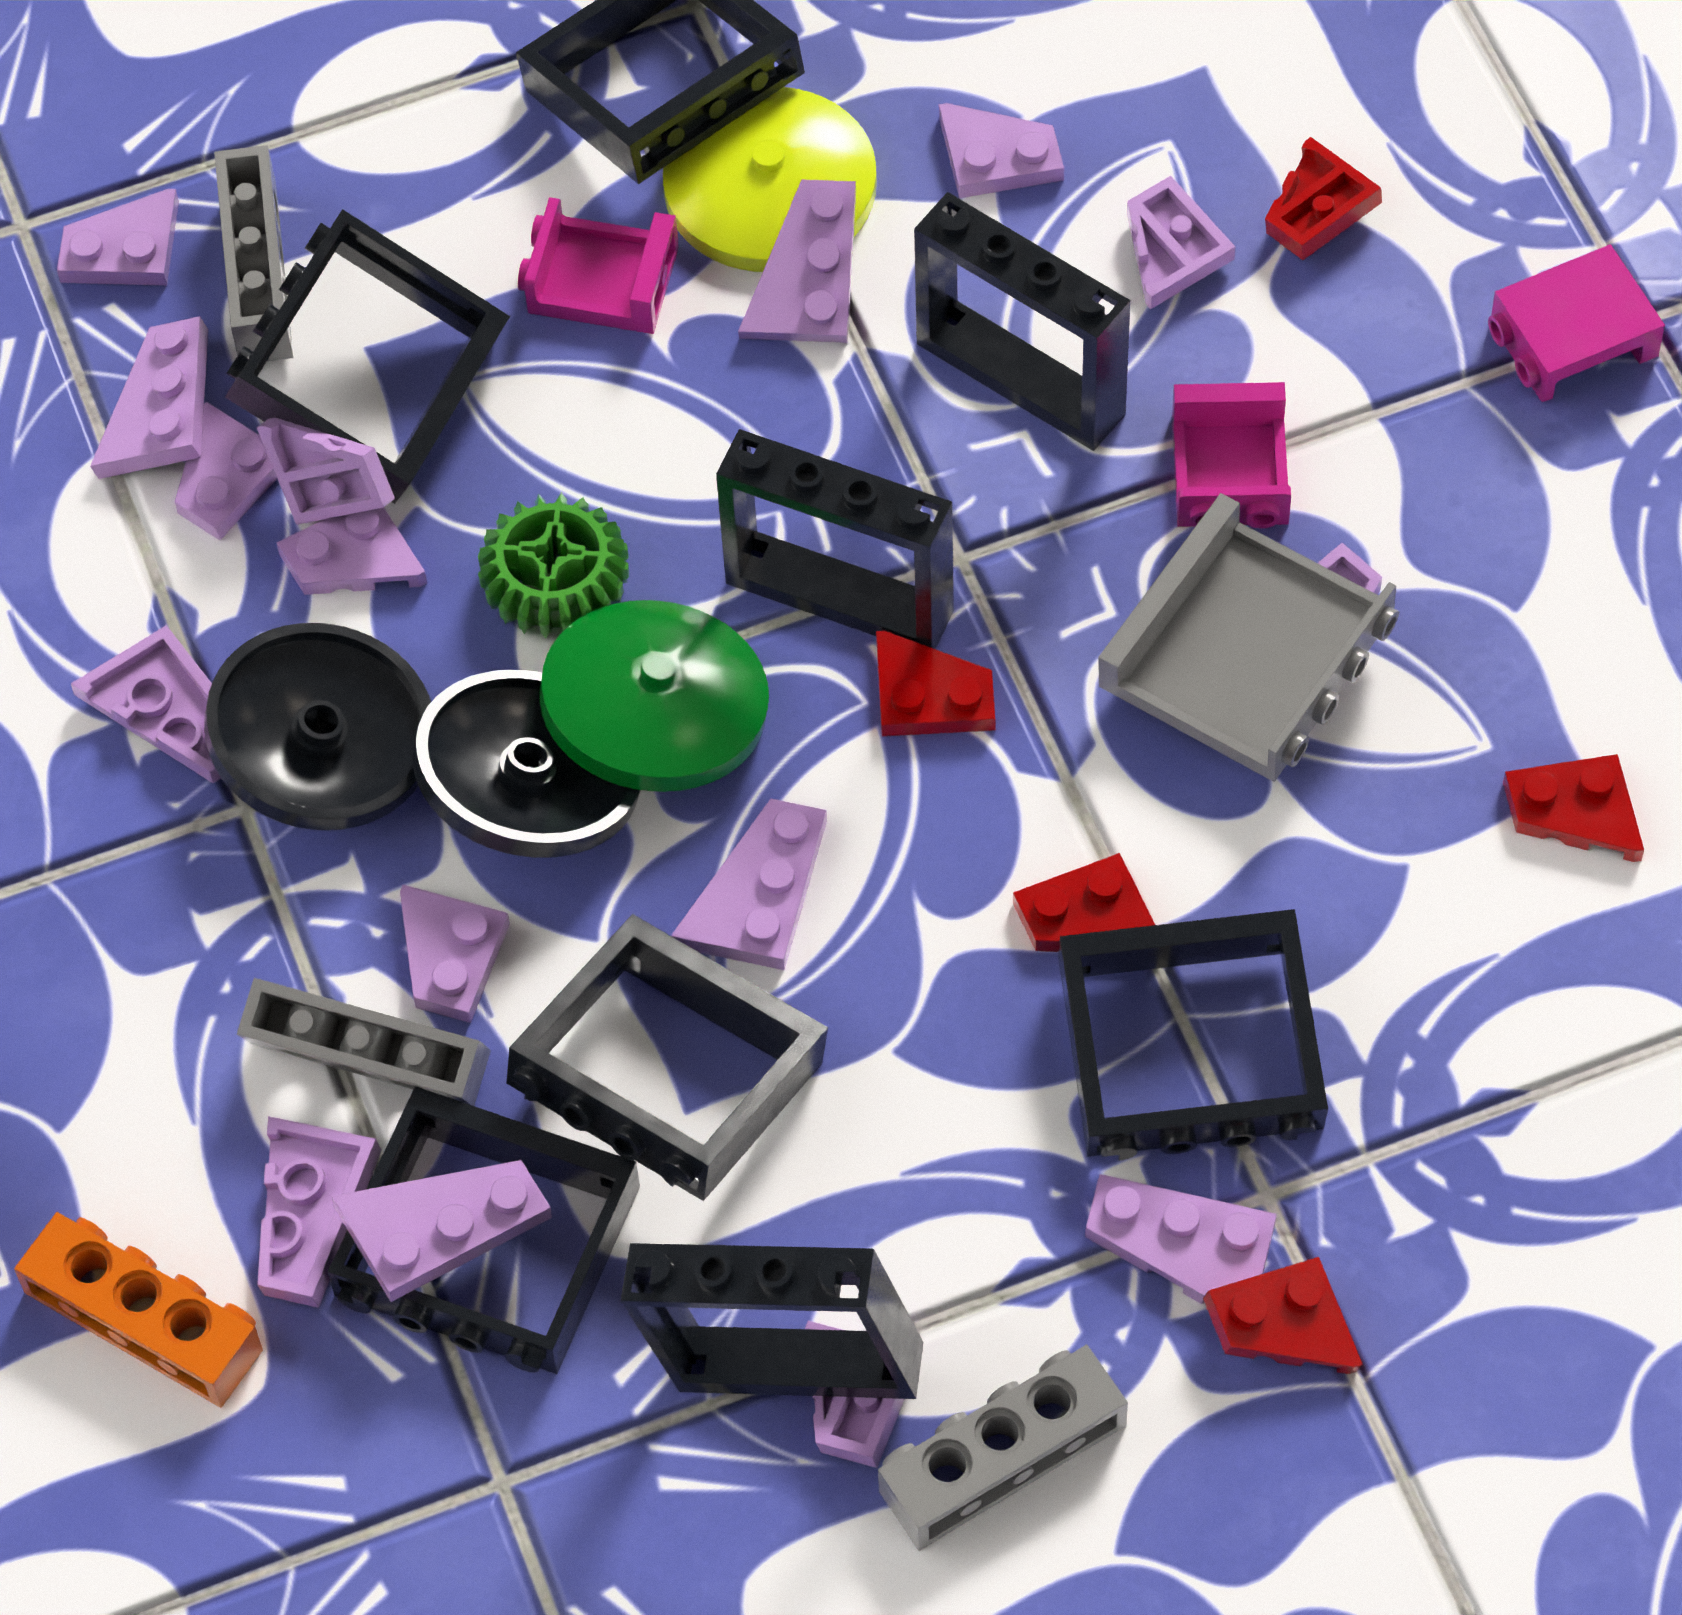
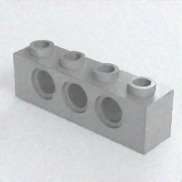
(251, 243)
(363, 1041)
(935, 1507)

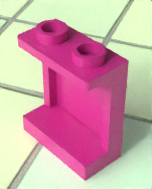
(598, 269)
(1574, 320)
(1234, 445)

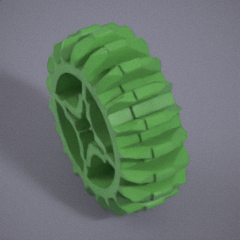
(527, 551)

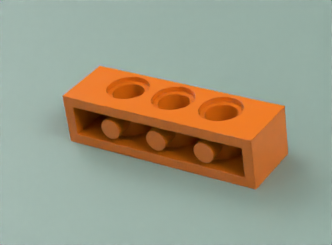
(207, 1365)

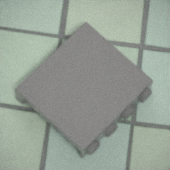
(1245, 642)

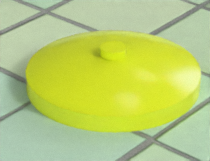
(743, 178)

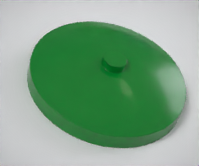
(654, 695)

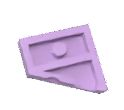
(1173, 241)
(122, 244)
(323, 472)
(227, 476)
(450, 950)

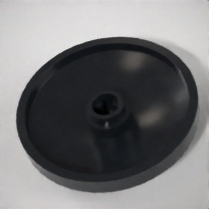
(316, 725)
(504, 778)

